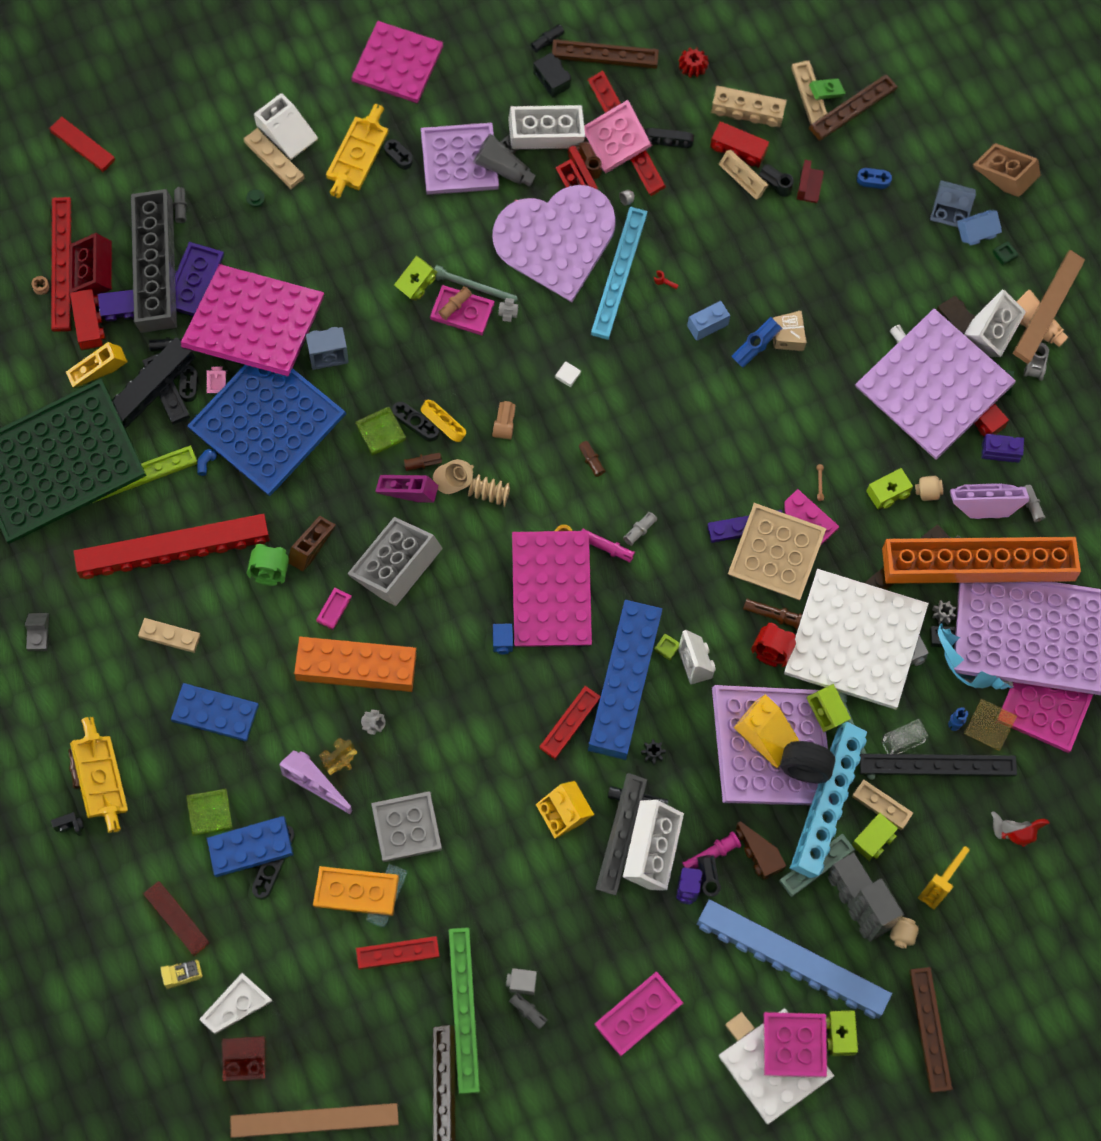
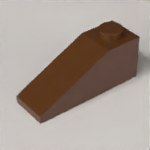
(310, 543)

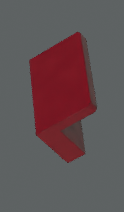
(810, 183)

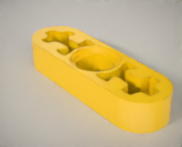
(443, 420)

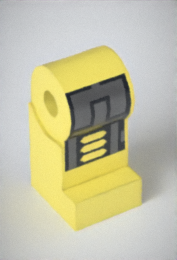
(181, 973)

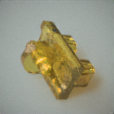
(340, 757)

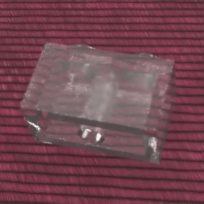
(904, 737)

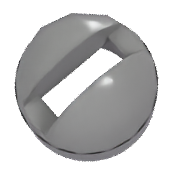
(626, 197)

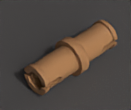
(455, 303)

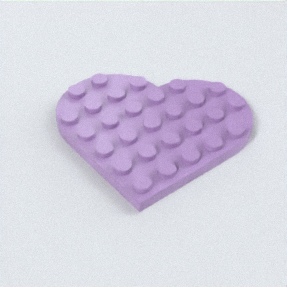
(556, 239)

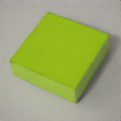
(667, 647)

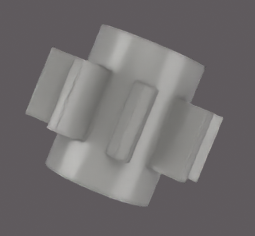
(508, 309)
(945, 607)
(373, 722)

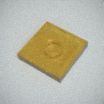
(990, 724)

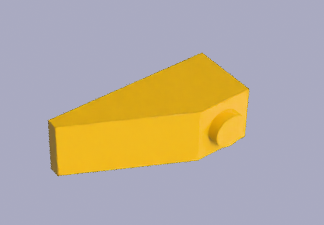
(96, 365)

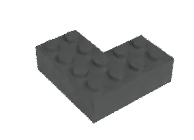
(868, 901)

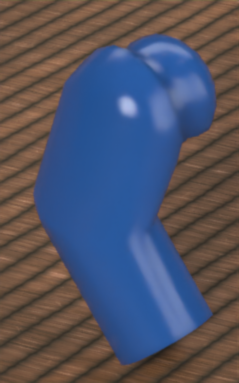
(203, 460)

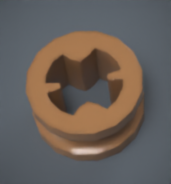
(40, 290)

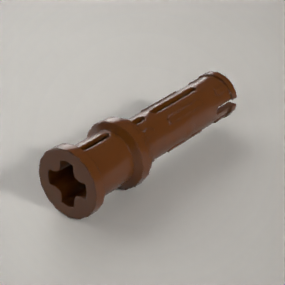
(783, 616)

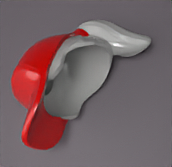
(1018, 833)

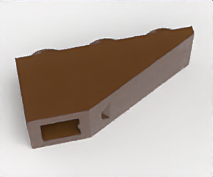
(764, 854)

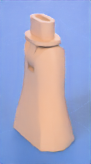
(1030, 303)

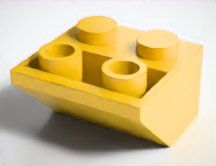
(564, 809)

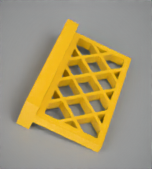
(939, 886)

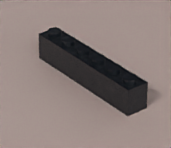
(152, 380)

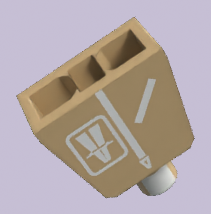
(793, 334)

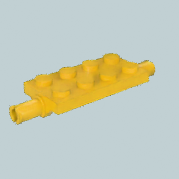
(357, 152)
(99, 776)

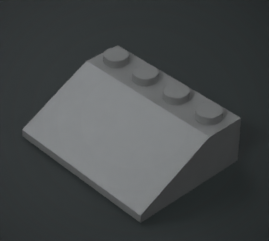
(395, 560)

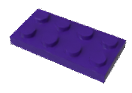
(195, 275)

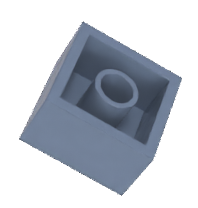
(327, 348)

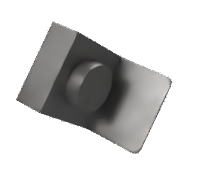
(37, 631)

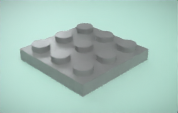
(406, 826)

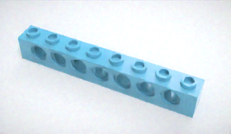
(802, 860)

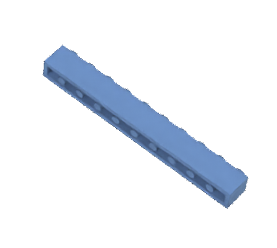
(794, 959)

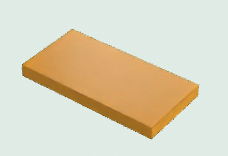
(356, 891)

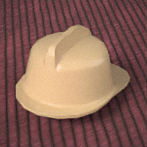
(453, 476)

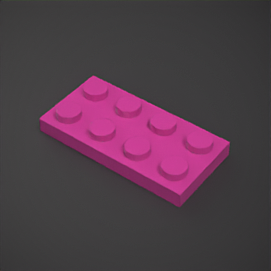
(638, 1014)

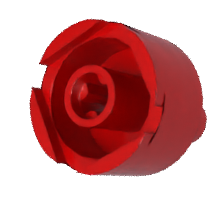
(774, 645)

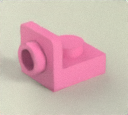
(216, 379)

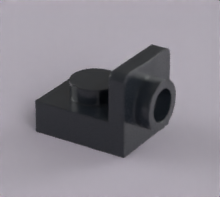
(65, 823)

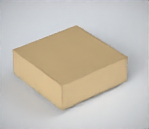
(739, 1026)

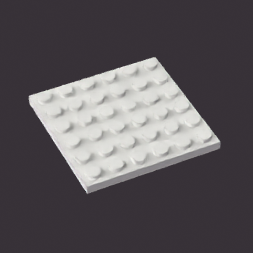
(856, 639)

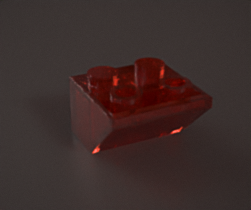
(244, 1058)

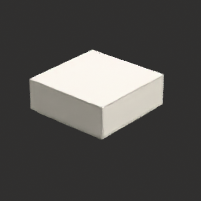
(568, 374)

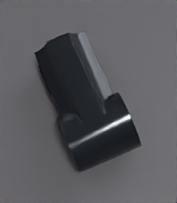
(777, 179)
(709, 873)

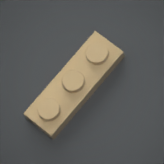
(743, 174)
(169, 635)
(881, 803)

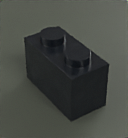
(552, 75)

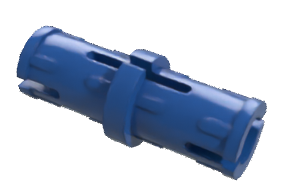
(958, 719)

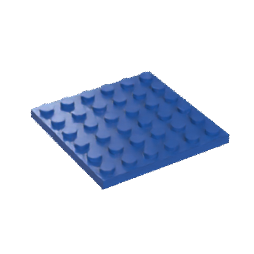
(266, 423)

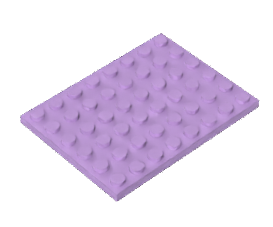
(1031, 633)

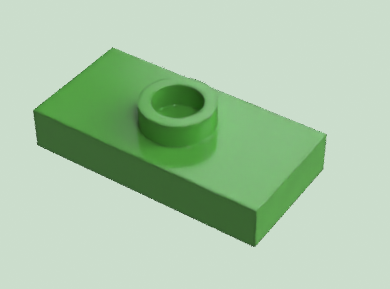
(827, 89)

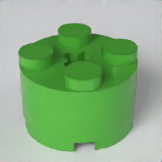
(268, 565)

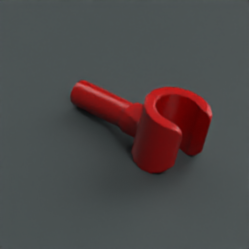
(659, 281)

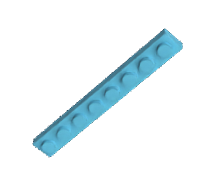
(619, 273)

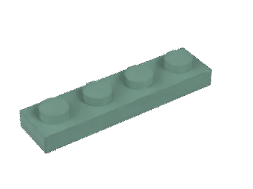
(839, 849)

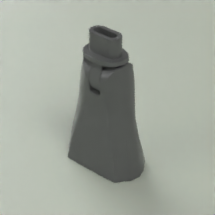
(497, 158)

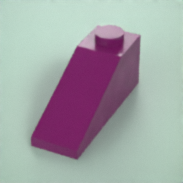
(408, 487)

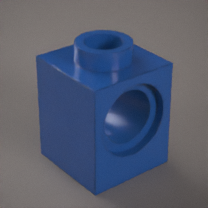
(502, 638)

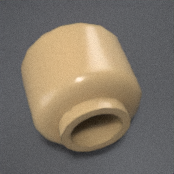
(929, 488)
(904, 932)

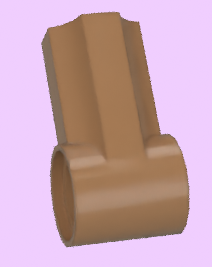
(504, 425)

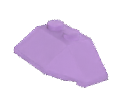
(989, 499)

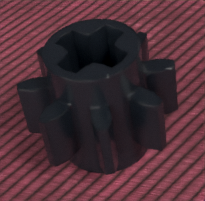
(657, 748)

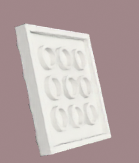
(767, 1093)

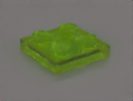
(380, 430)
(209, 812)

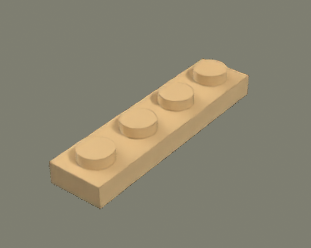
(804, 76)
(274, 158)

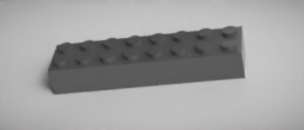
(153, 261)

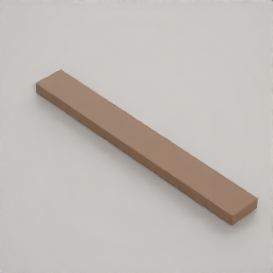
(1048, 306)
(314, 1120)

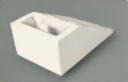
(285, 126)

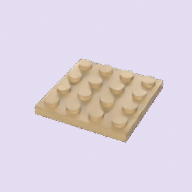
(777, 551)

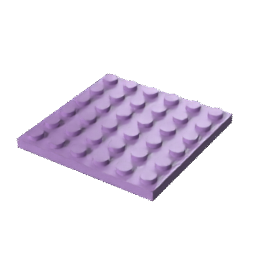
(935, 383)
(744, 770)

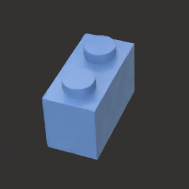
(979, 227)
(708, 320)

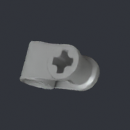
(1037, 365)

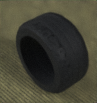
(807, 762)

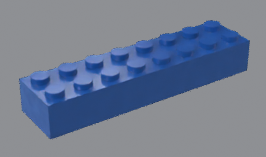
(625, 679)

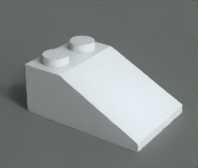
(995, 324)
(695, 658)

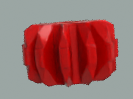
(693, 62)

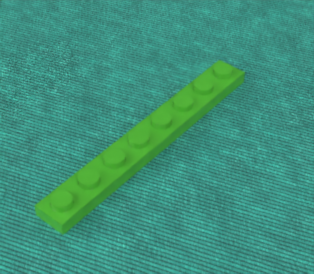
(464, 1011)

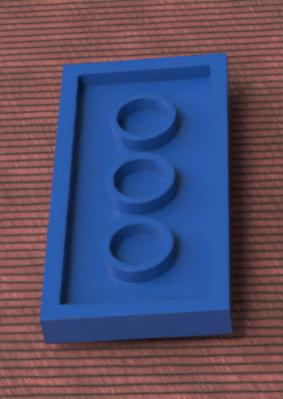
(214, 712)
(250, 846)

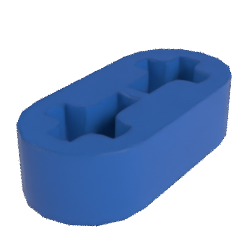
(874, 178)

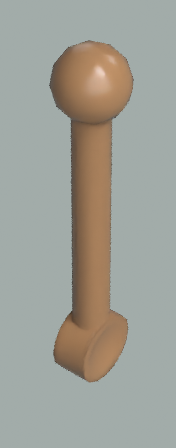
(820, 496)

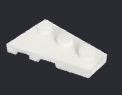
(234, 1004)

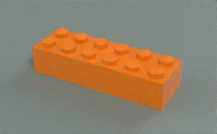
(355, 664)

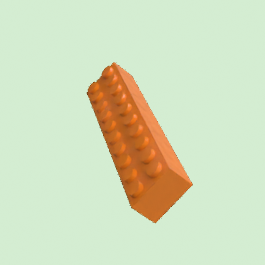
(981, 560)

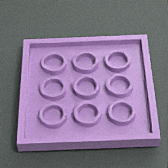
(450, 158)

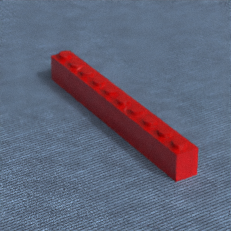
(171, 546)

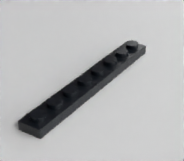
(937, 765)

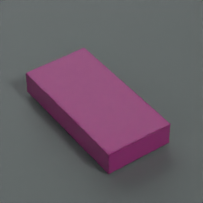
(334, 608)

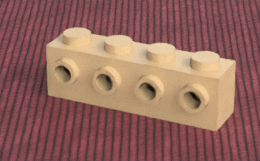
(748, 106)

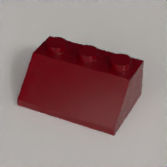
(91, 264)

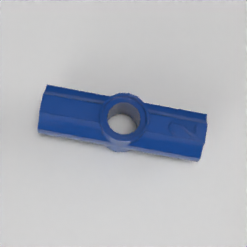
(748, 350)

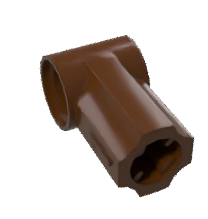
(590, 159)

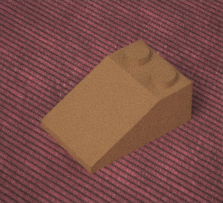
(1008, 169)

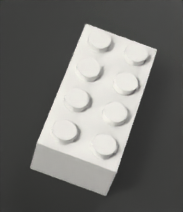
(546, 127)
(653, 845)

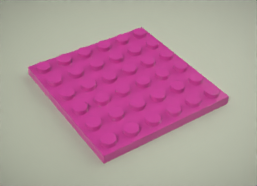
(253, 320)

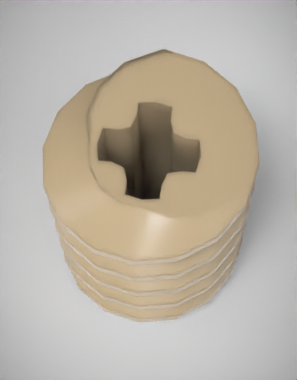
(489, 489)

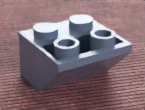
(952, 203)

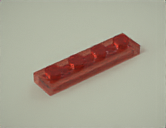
(176, 918)

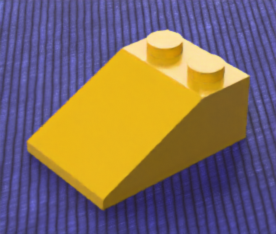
(766, 729)

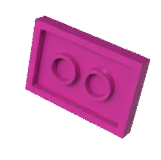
(470, 317)

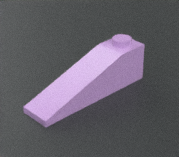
(304, 772)

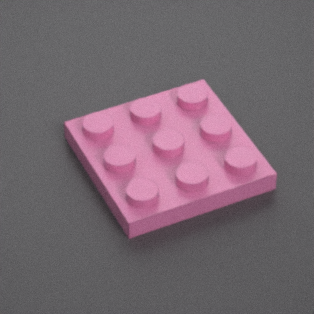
(617, 136)

